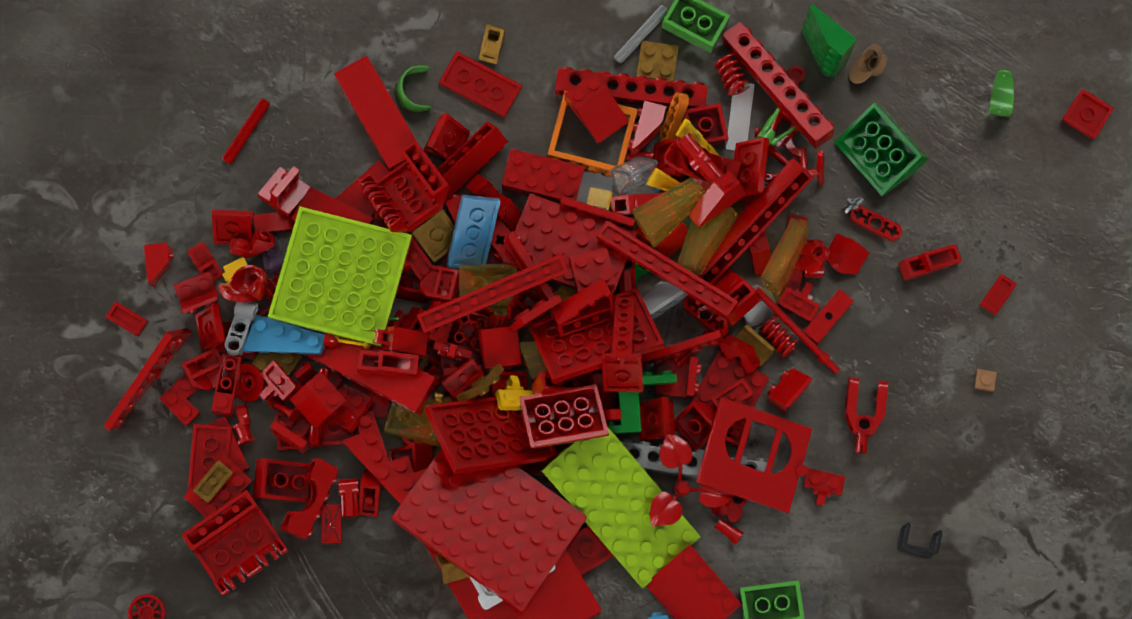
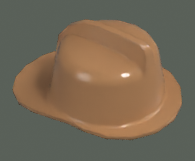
(870, 63)

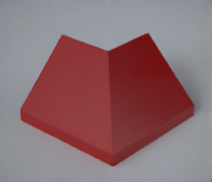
(696, 423)

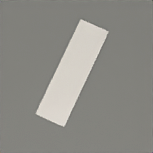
(740, 117)

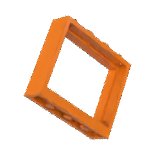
(591, 165)

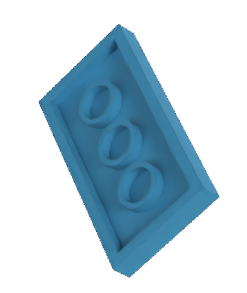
(473, 231)

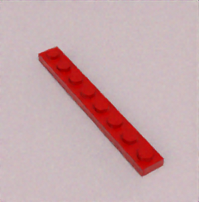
(667, 269)
(492, 293)

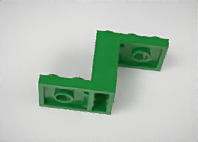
(629, 403)

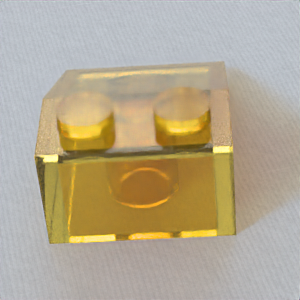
(477, 276)
(410, 425)

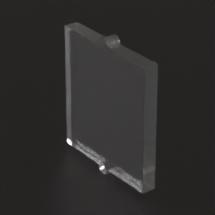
(595, 190)

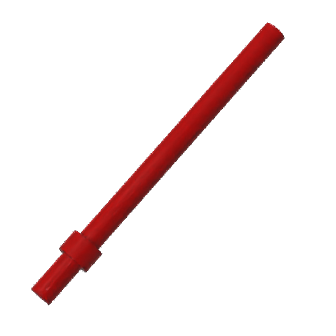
(823, 357)

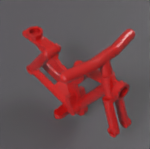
(800, 154)

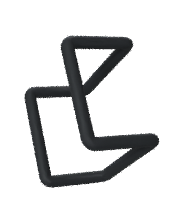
(931, 551)

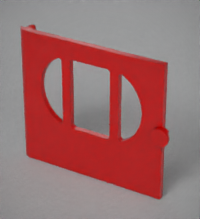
(745, 482)

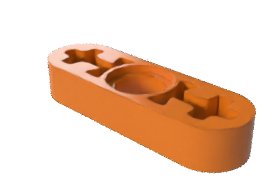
(674, 116)

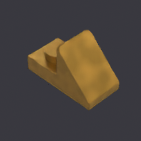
(492, 43)

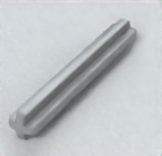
(641, 34)

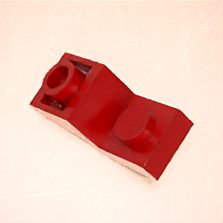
(259, 243)
(734, 347)

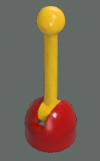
(332, 340)

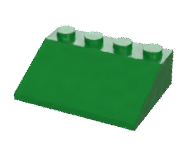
(827, 41)
(881, 149)

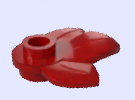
(812, 258)
(731, 509)

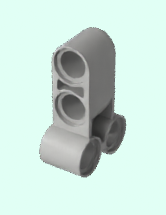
(244, 316)

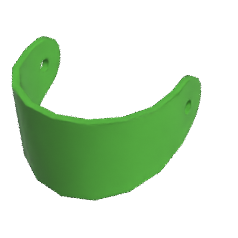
(1002, 94)
(401, 97)

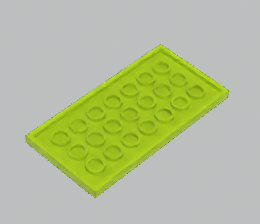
(616, 497)

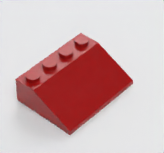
(563, 416)
(692, 589)

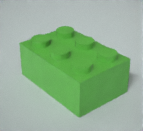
(696, 23)
(772, 601)

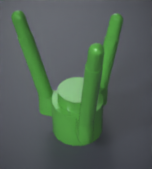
(770, 133)

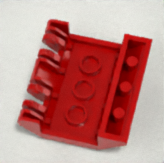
(408, 192)
(234, 541)

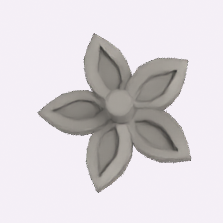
(853, 204)

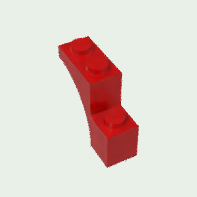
(507, 210)

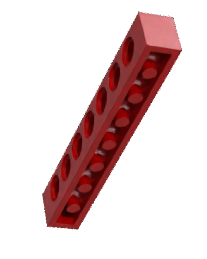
(622, 80)
(815, 135)

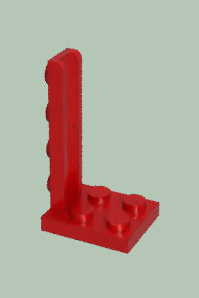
(544, 290)
(622, 368)
(295, 431)

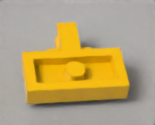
(510, 397)

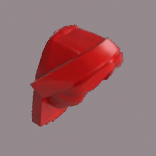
(245, 285)

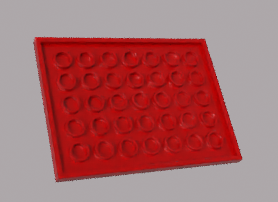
(491, 525)

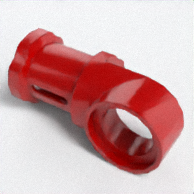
(242, 427)

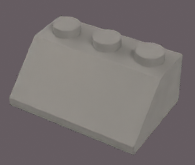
(662, 298)

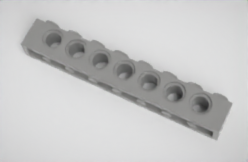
(645, 448)

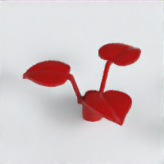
(664, 508)

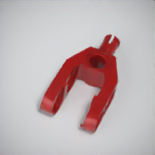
(853, 419)

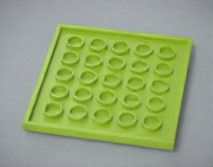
(339, 276)

